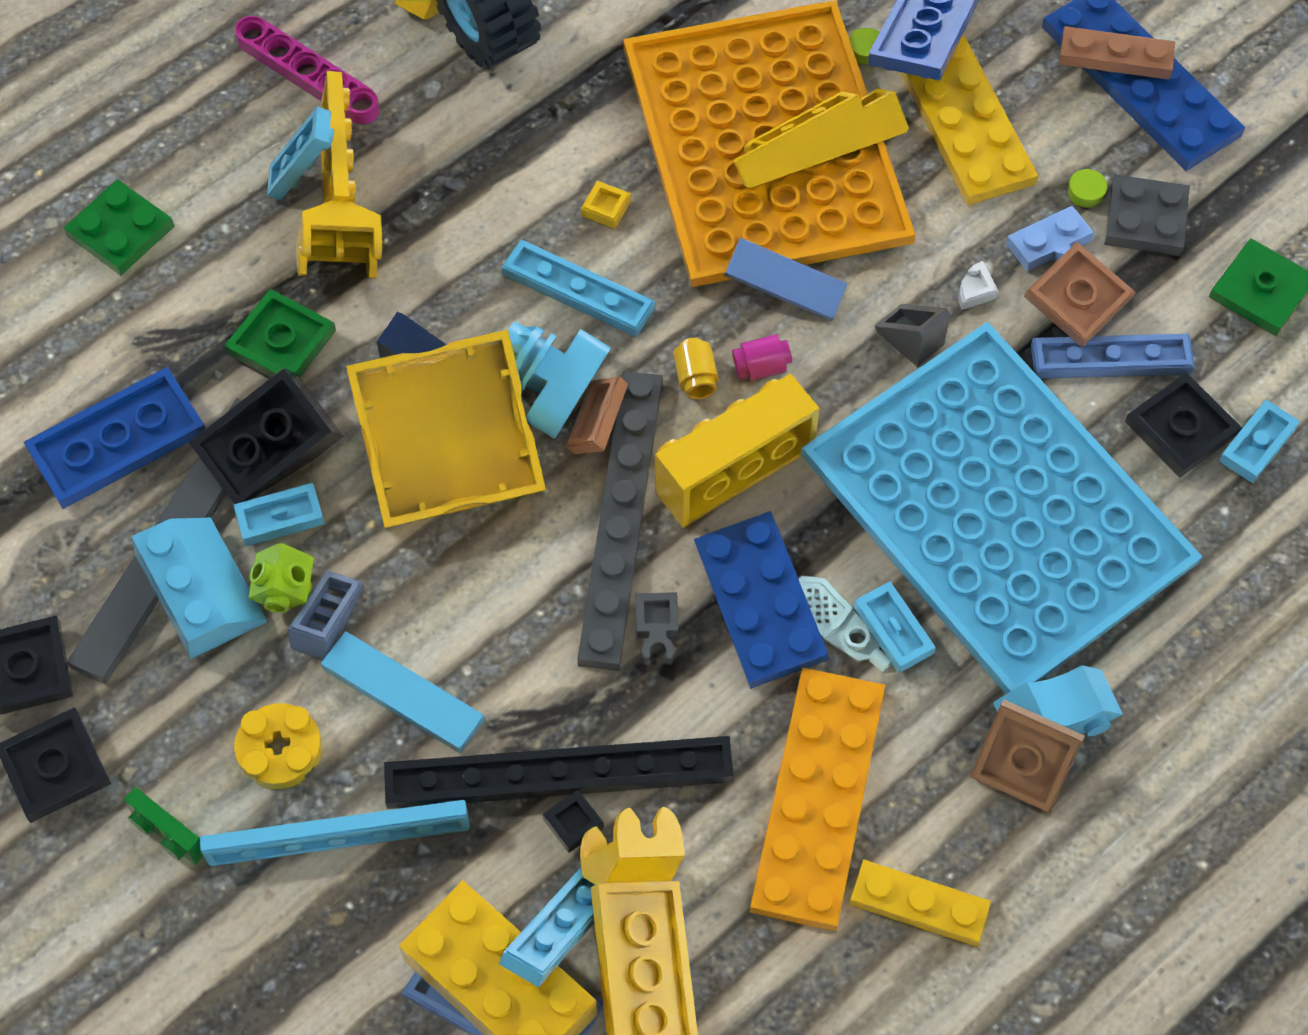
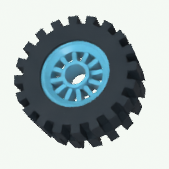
(491, 28)

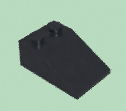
(266, 437)

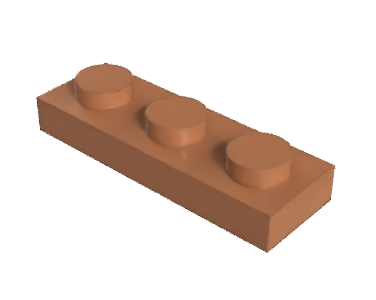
(1117, 53)

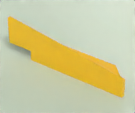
(821, 134)

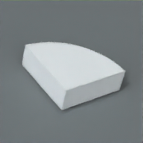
(977, 287)

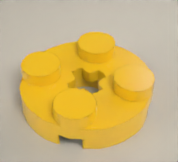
(261, 728)

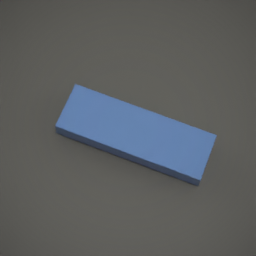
(786, 279)

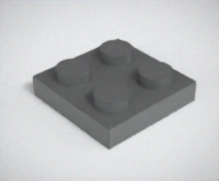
(1147, 215)

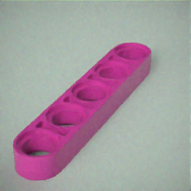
(295, 58)

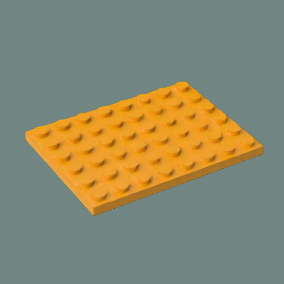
(728, 83)

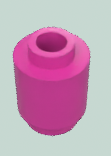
(761, 358)

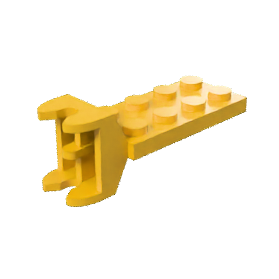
(338, 227)
(640, 926)

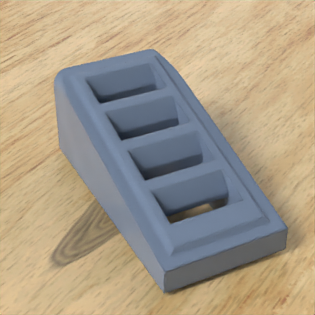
(316, 638)

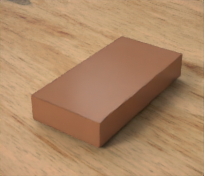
(597, 415)

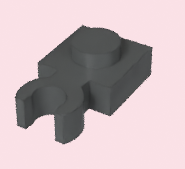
(657, 621)

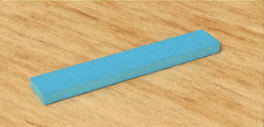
(335, 833)

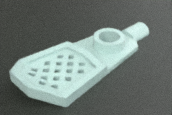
(842, 624)

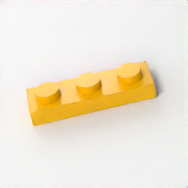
(920, 903)

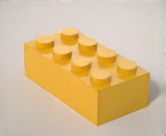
(735, 449)
(460, 956)

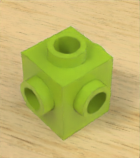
(281, 578)

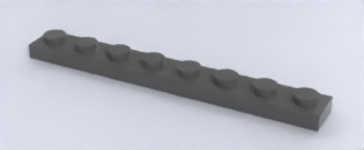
(620, 523)

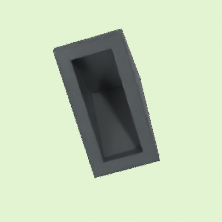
(915, 330)

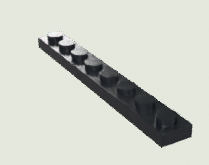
(558, 772)

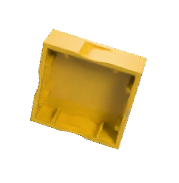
(445, 429)

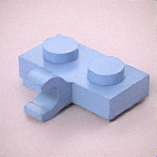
(1049, 238)

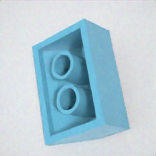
(197, 582)

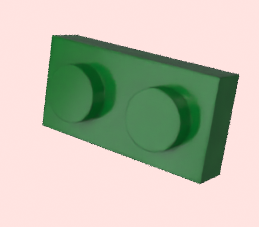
(149, 817)

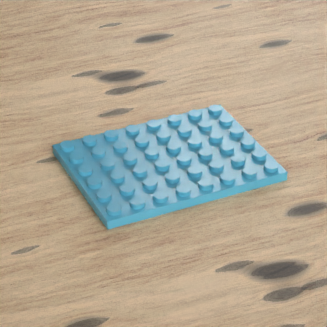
(1000, 509)

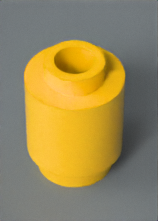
(696, 368)

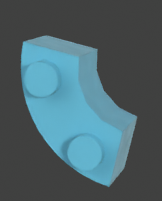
(1075, 700)

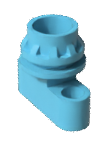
(554, 375)

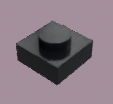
(571, 820)

